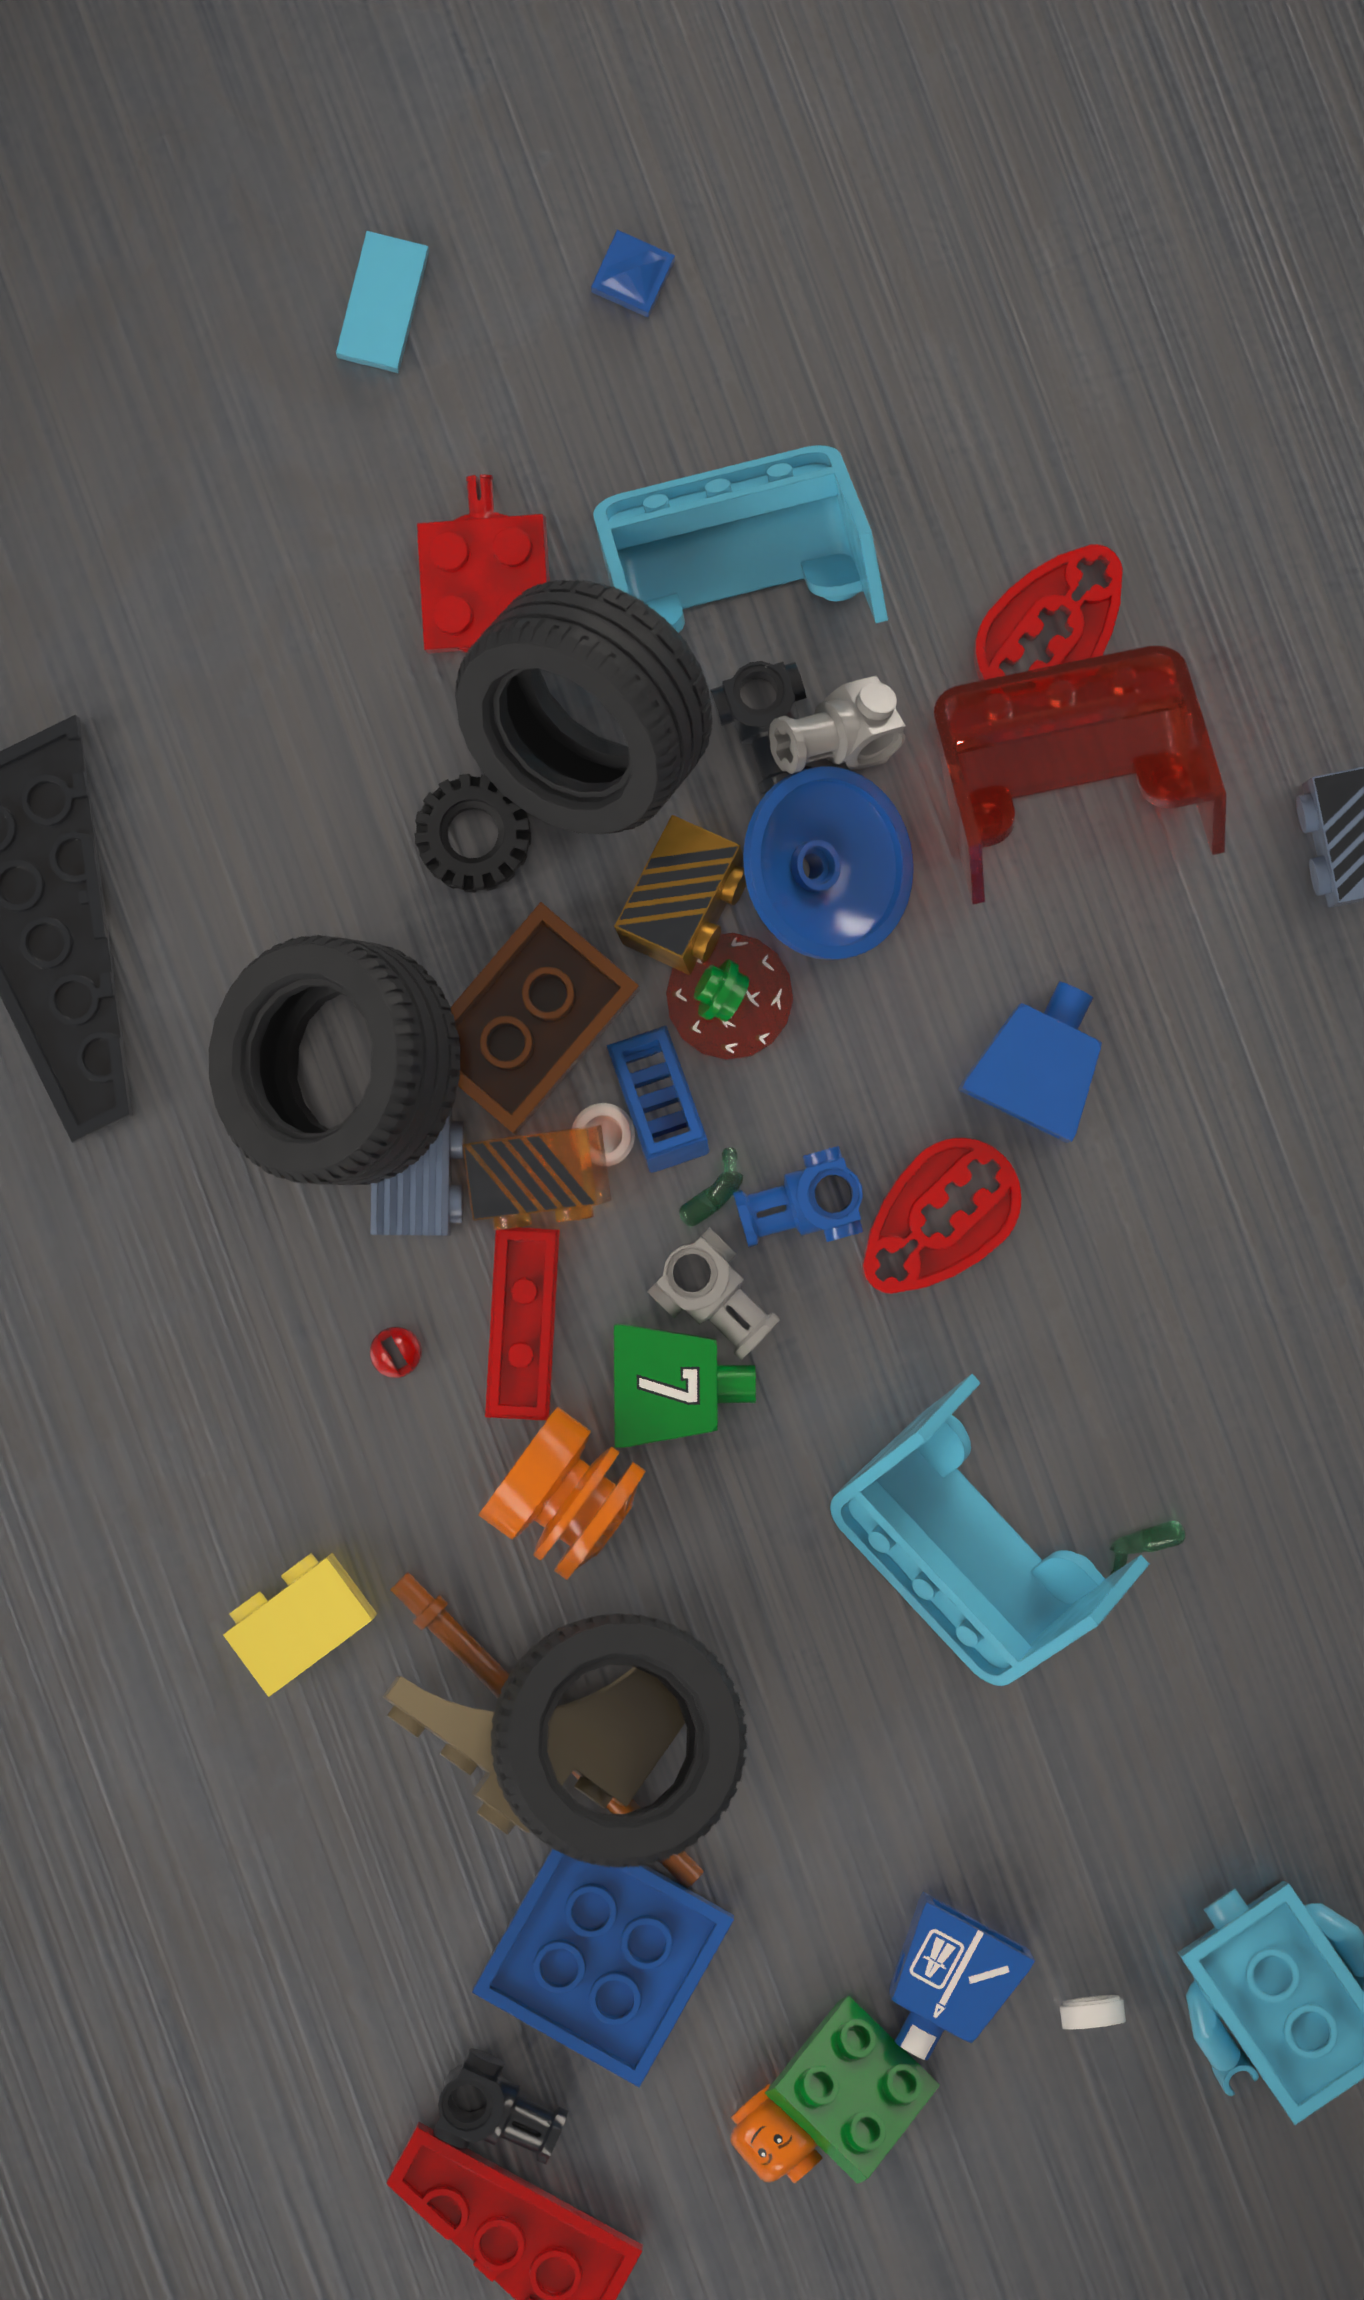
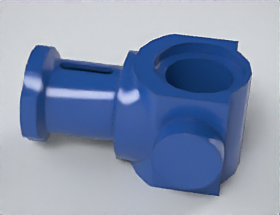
(800, 1202)

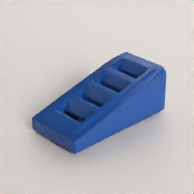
(674, 1149)

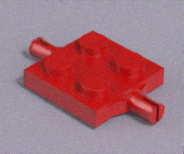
(476, 568)

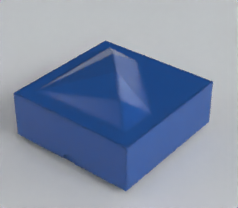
(633, 273)

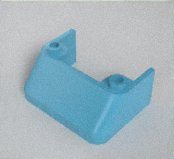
(742, 534)
(962, 1559)

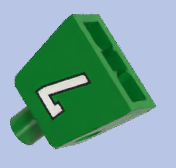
(671, 1385)

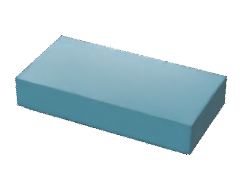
(382, 302)

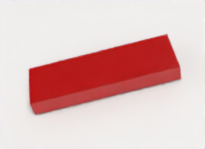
(522, 1323)

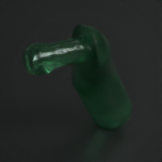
(716, 1195)
(1147, 1540)

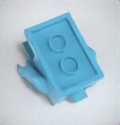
(1282, 1996)

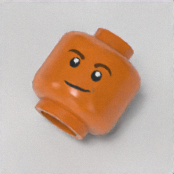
(772, 2140)

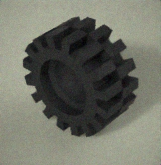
(464, 872)

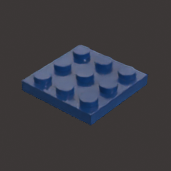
(603, 1959)

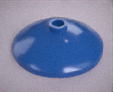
(855, 859)

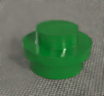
(721, 990)

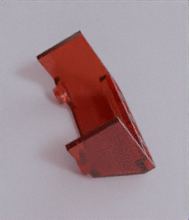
(1069, 730)

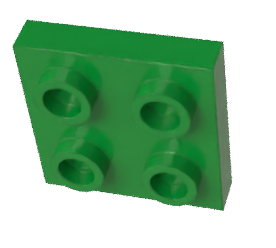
(852, 2089)

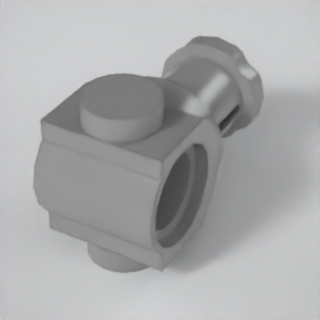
(849, 727)
(711, 1300)

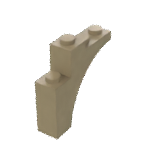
(603, 1737)

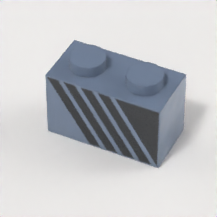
(1335, 816)

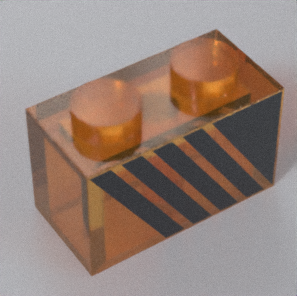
(537, 1174)

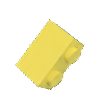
(298, 1623)

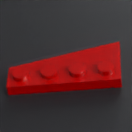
(511, 2227)

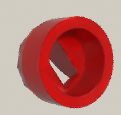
(408, 1346)

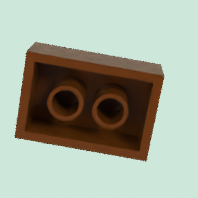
(534, 1016)

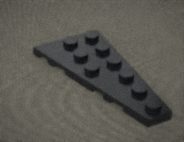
(56, 931)

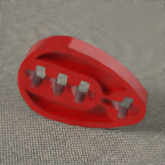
(1047, 591)
(972, 1235)

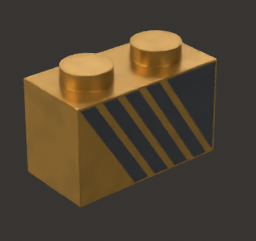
(682, 896)

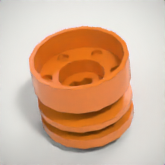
(563, 1494)

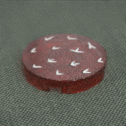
(760, 1014)

